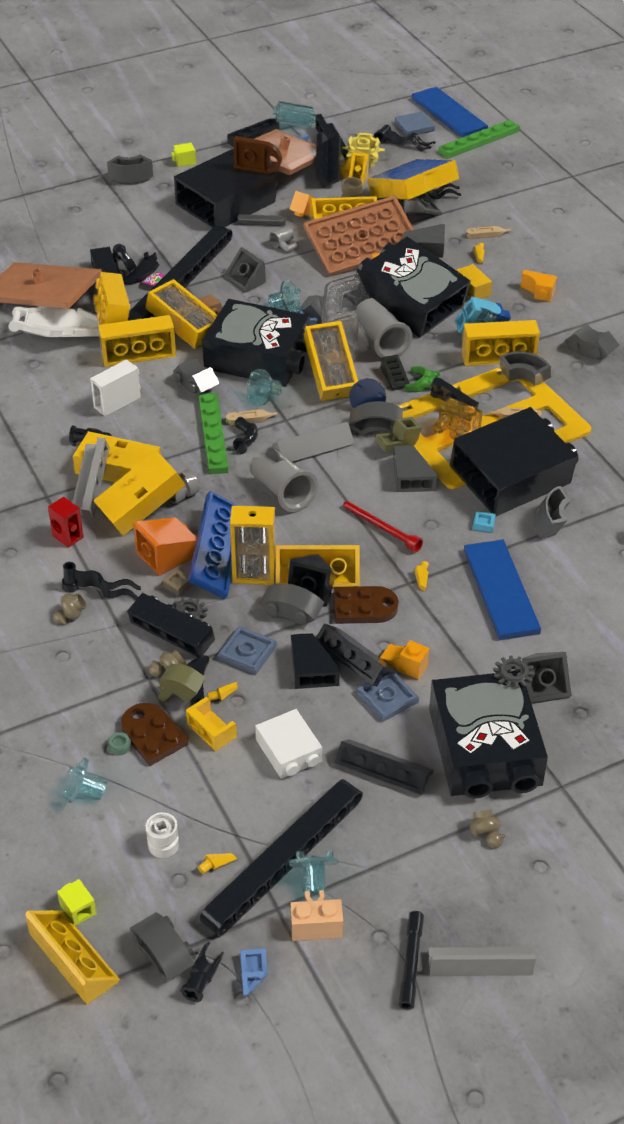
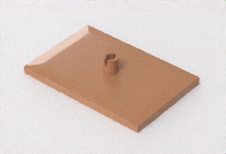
(294, 150)
(356, 233)
(45, 284)

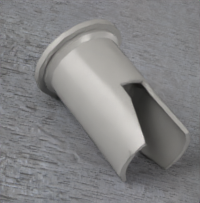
(383, 329)
(290, 484)

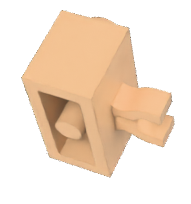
(316, 918)

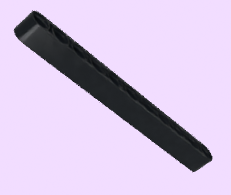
(189, 266)

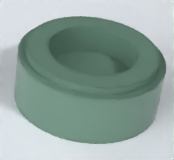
(119, 743)

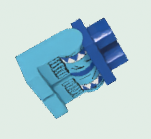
(482, 312)

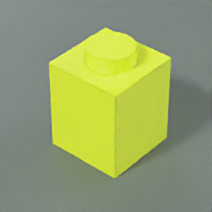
(184, 154)
(76, 902)

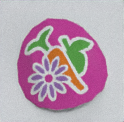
(153, 279)

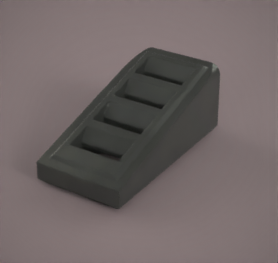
(393, 371)

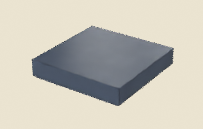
(414, 123)
(247, 650)
(388, 697)

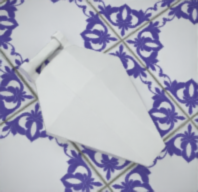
(55, 322)

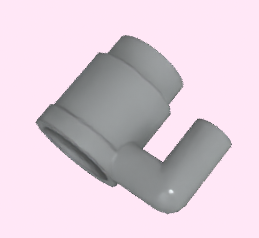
(281, 237)

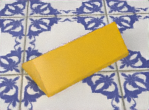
(341, 558)
(71, 953)

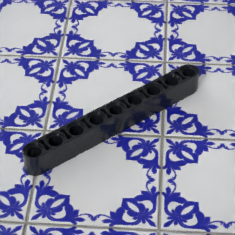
(273, 863)

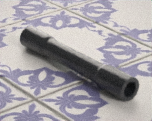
(408, 985)

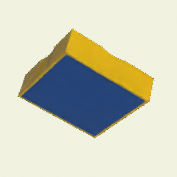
(413, 178)

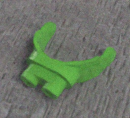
(423, 383)

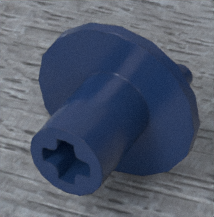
(366, 391)

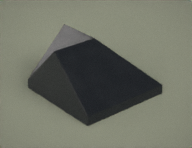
(313, 575)

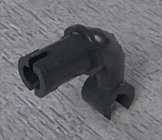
(120, 253)
(250, 431)

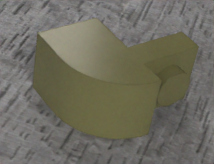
(404, 433)
(181, 681)

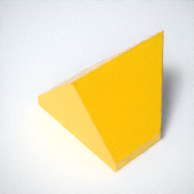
(356, 166)

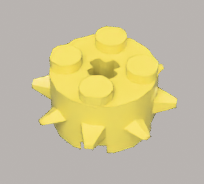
(364, 144)

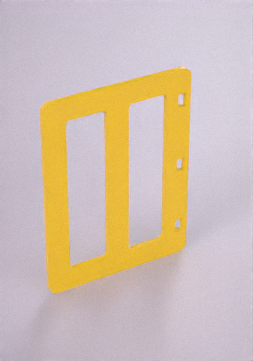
(543, 399)

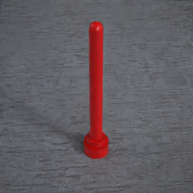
(412, 542)

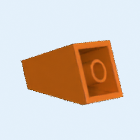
(164, 543)

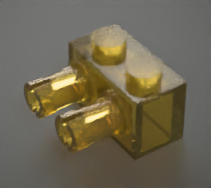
(458, 418)

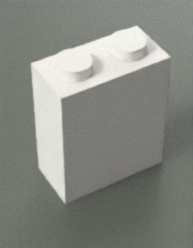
(115, 387)
(288, 743)

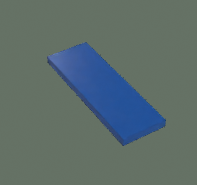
(449, 111)
(212, 554)
(502, 589)

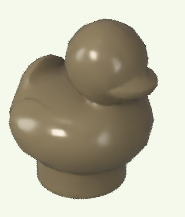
(72, 608)
(157, 668)
(484, 823)

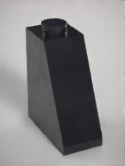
(312, 663)

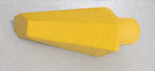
(479, 252)
(422, 574)
(223, 691)
(216, 861)

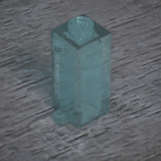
(294, 114)

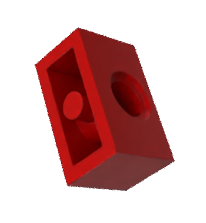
(65, 521)

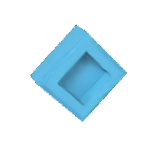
(484, 522)

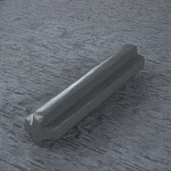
(261, 220)

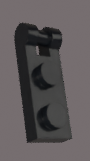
(444, 390)

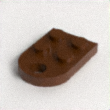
(255, 155)
(364, 604)
(154, 734)

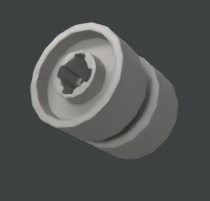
(191, 488)

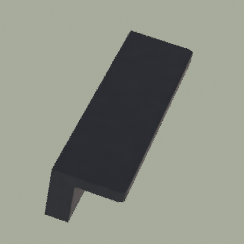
(329, 131)
(327, 159)
(353, 654)
(383, 766)

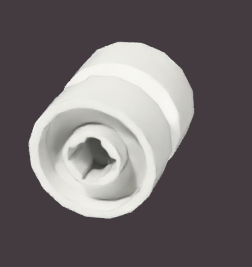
(162, 835)

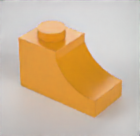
(301, 204)
(539, 284)
(407, 659)

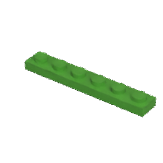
(478, 139)
(213, 433)

